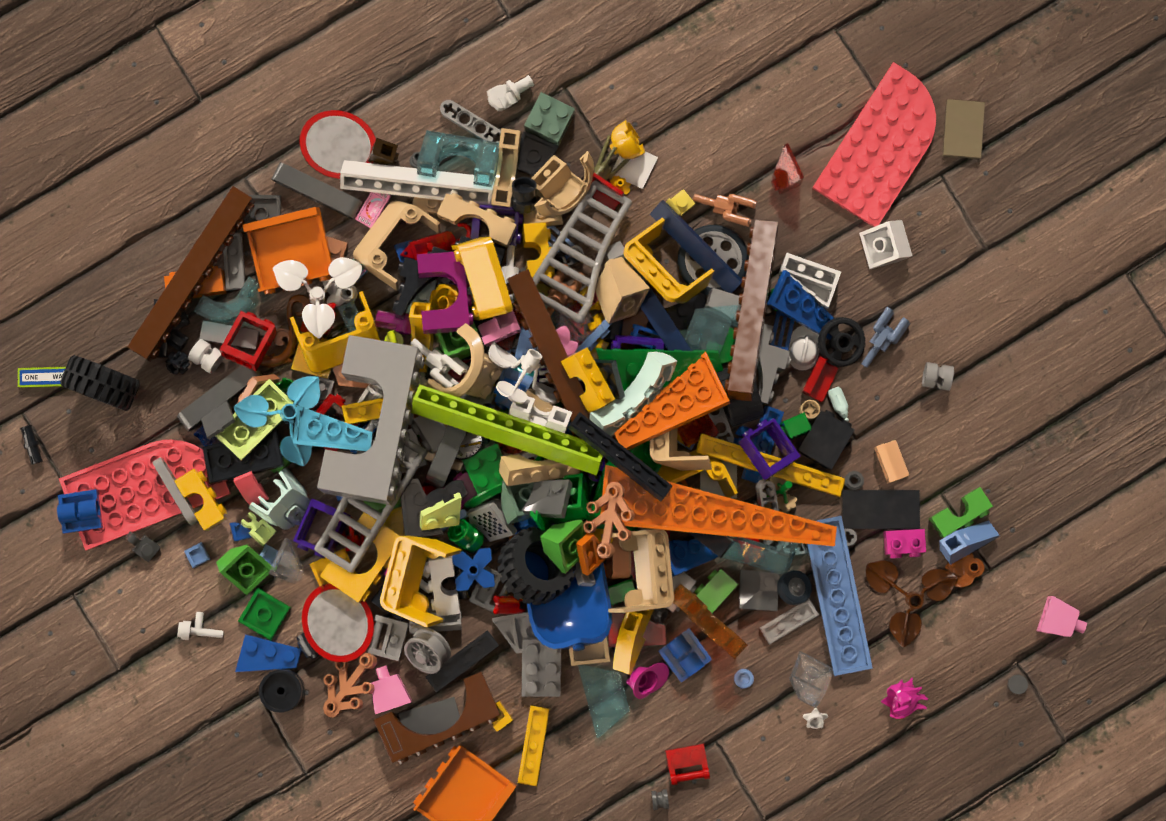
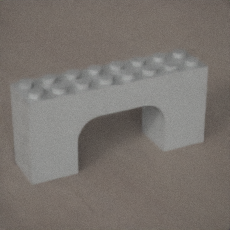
(376, 472)

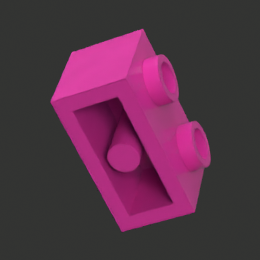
(904, 542)

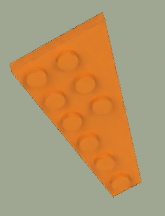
(682, 401)

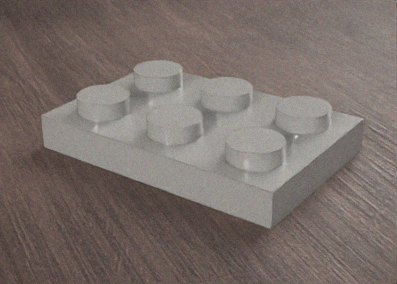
(540, 669)

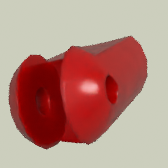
(507, 605)

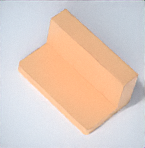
(891, 461)

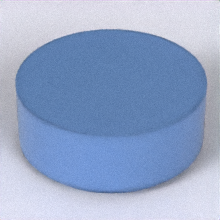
(743, 678)

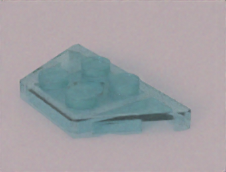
(710, 327)
(604, 697)

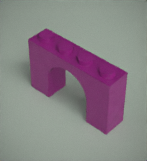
(456, 315)

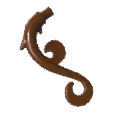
(284, 358)

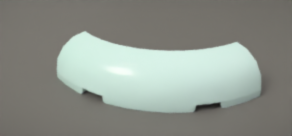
(642, 391)

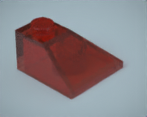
(787, 172)

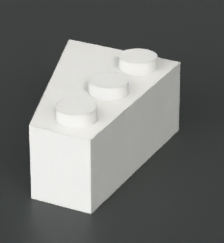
(815, 278)

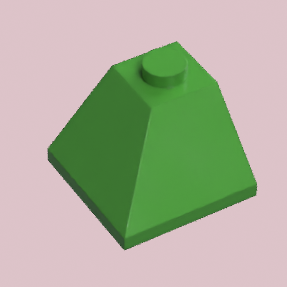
(560, 543)
(243, 567)

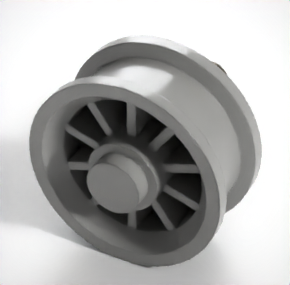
(427, 650)

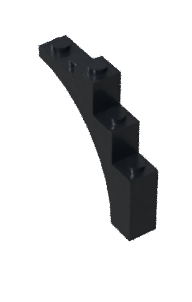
(414, 285)

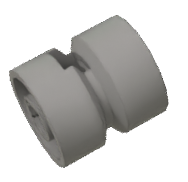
(938, 376)

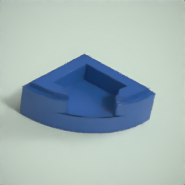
(239, 532)

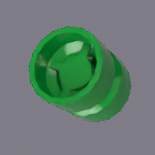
(466, 536)

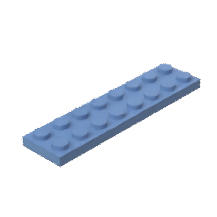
(839, 603)

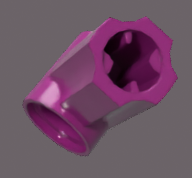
(388, 321)

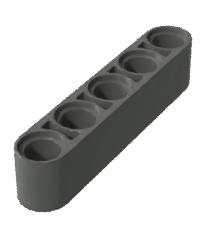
(317, 190)
(224, 391)

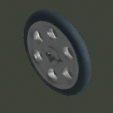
(718, 235)

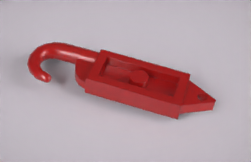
(442, 240)

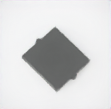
(218, 420)

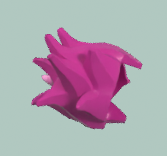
(903, 699)

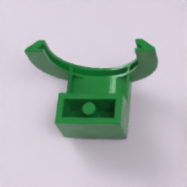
(484, 474)
(576, 505)

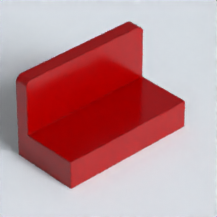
(603, 198)
(820, 380)

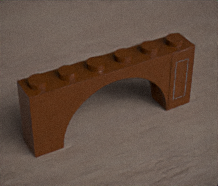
(403, 742)

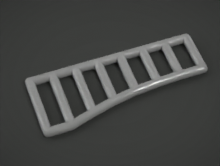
(595, 265)
(380, 517)

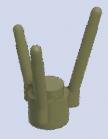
(602, 168)

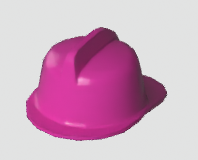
(647, 680)

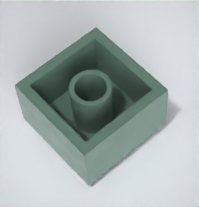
(549, 119)

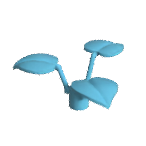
(254, 409)

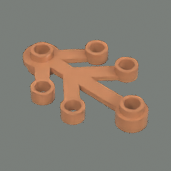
(610, 517)
(346, 686)

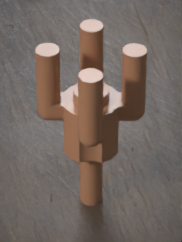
(728, 206)
(558, 296)

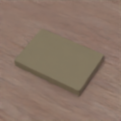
(963, 129)

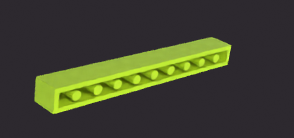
(506, 429)

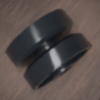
(272, 683)

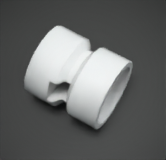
(204, 355)

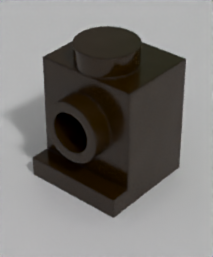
(383, 152)

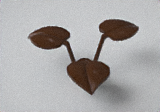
(903, 625)

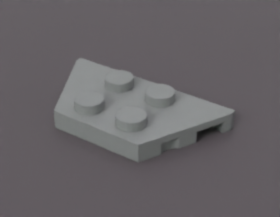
(514, 629)

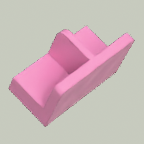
(499, 328)

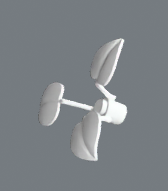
(317, 316)
(529, 363)

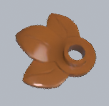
(963, 570)

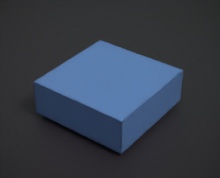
(197, 555)

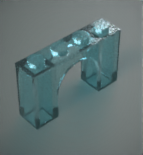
(439, 145)

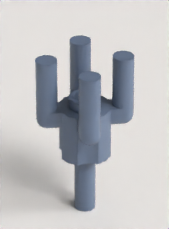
(885, 335)

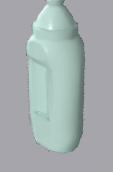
(839, 402)

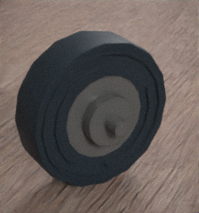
(794, 587)

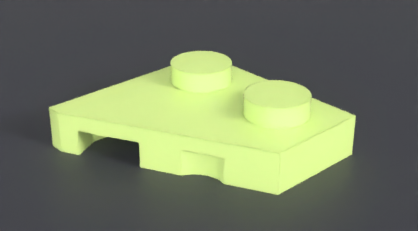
(441, 514)

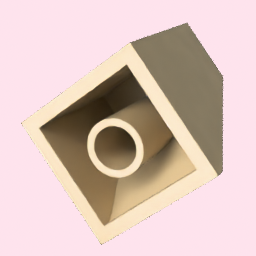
(620, 290)

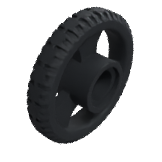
(857, 339)

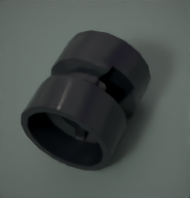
(523, 195)

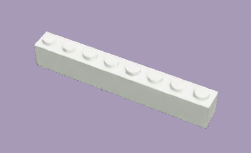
(407, 182)

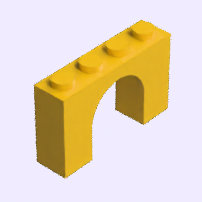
(358, 585)

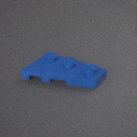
(688, 555)
(266, 655)

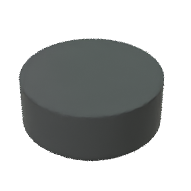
(1017, 684)

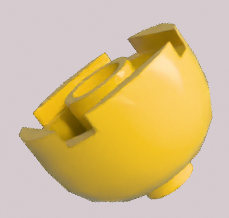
(626, 141)
(443, 298)

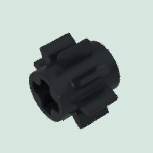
(177, 362)

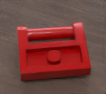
(687, 757)

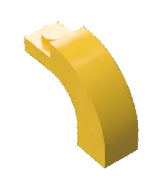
(417, 328)

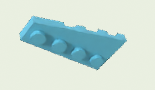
(324, 431)

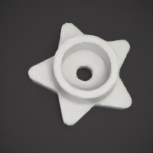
(815, 724)

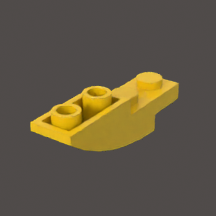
(630, 640)

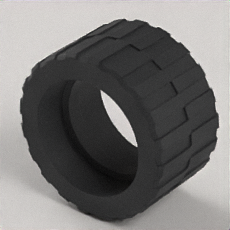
(741, 411)

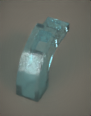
(229, 310)

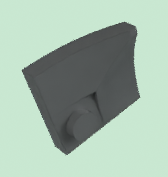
(549, 498)
(758, 590)

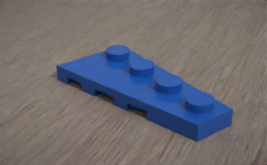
(797, 304)

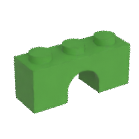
(975, 505)

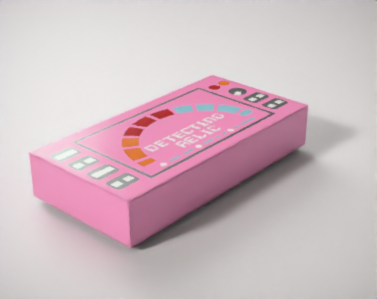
(372, 208)

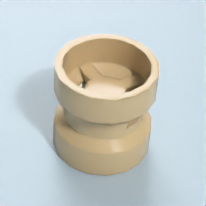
(810, 407)

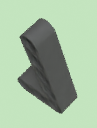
(447, 452)

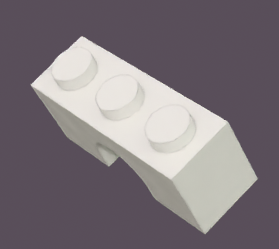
(557, 419)
(445, 601)

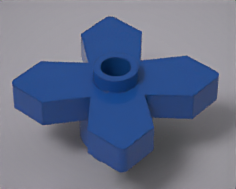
(482, 576)

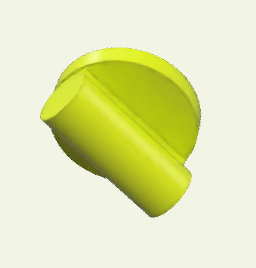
(394, 337)

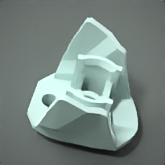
(284, 509)

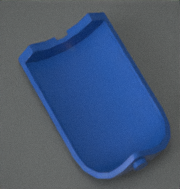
(574, 617)

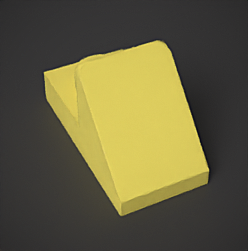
(681, 203)

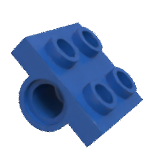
(79, 511)
(685, 655)

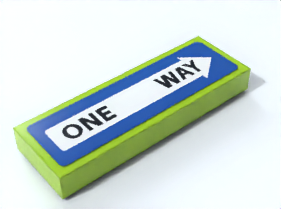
(40, 377)

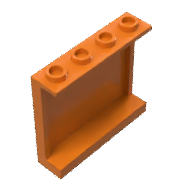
(289, 237)
(464, 790)

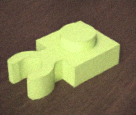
(261, 530)

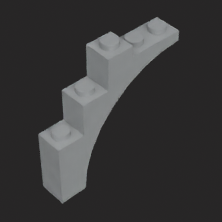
(770, 357)

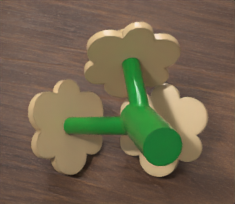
(786, 501)

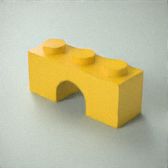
(537, 236)
(597, 390)
(211, 512)

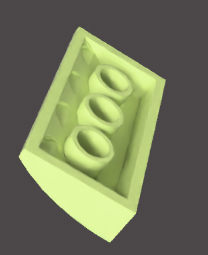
(242, 438)

